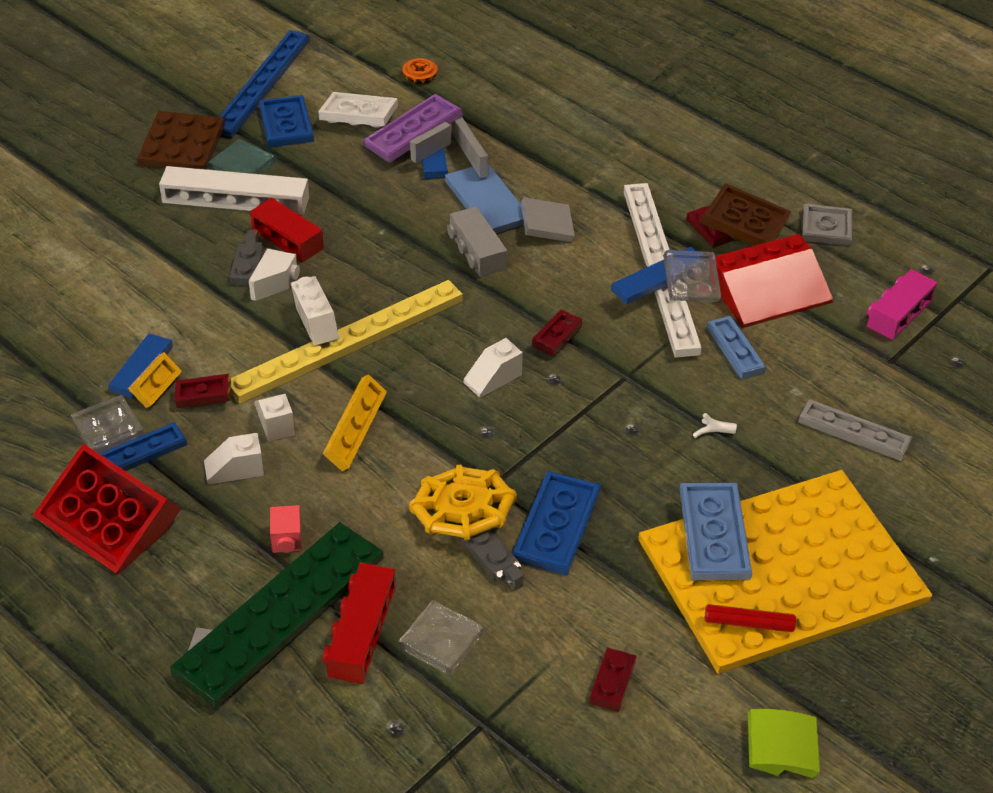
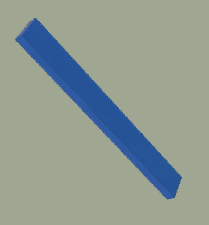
(262, 81)

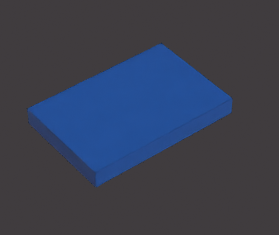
(286, 121)

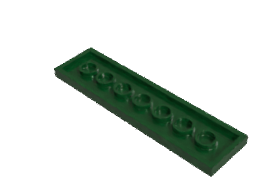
(274, 615)

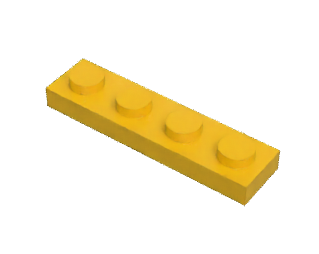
(354, 423)

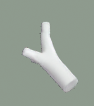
(715, 426)

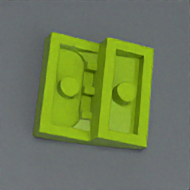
(783, 742)

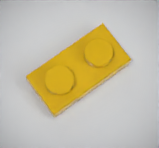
(154, 380)

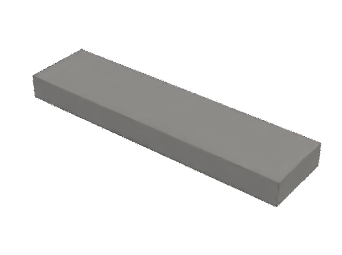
(470, 146)
(855, 430)

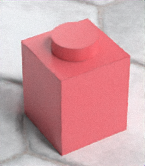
(285, 529)

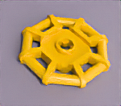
(449, 506)

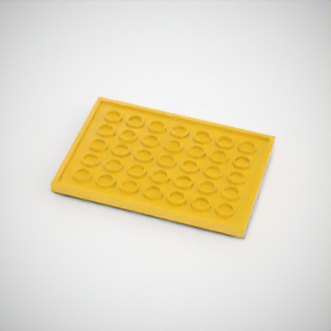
(810, 556)

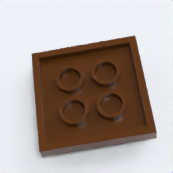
(181, 140)
(745, 216)

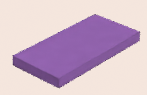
(395, 137)

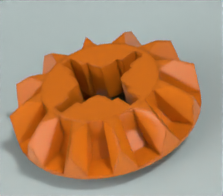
(420, 70)

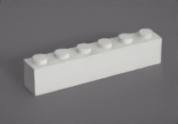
(231, 189)

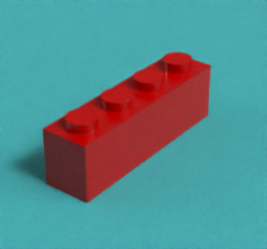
(360, 623)

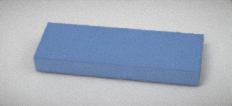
(736, 347)

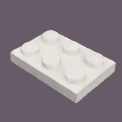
(358, 109)

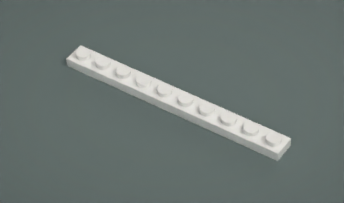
(653, 246)

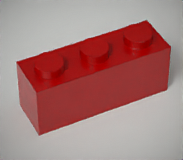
(287, 229)

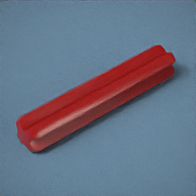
(750, 618)

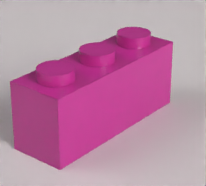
(901, 304)

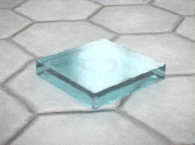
(242, 158)

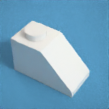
(273, 274)
(495, 368)
(275, 417)
(235, 460)

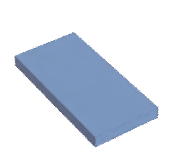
(490, 197)
(715, 531)

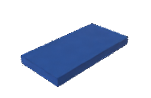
(556, 523)

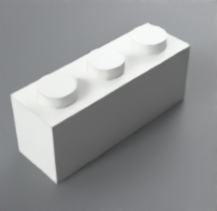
(314, 310)

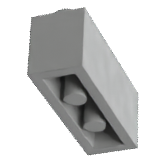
(477, 241)

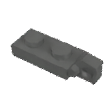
(246, 259)
(495, 558)

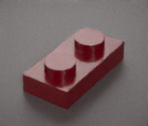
(712, 237)
(557, 332)
(202, 390)
(612, 679)

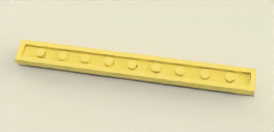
(351, 338)

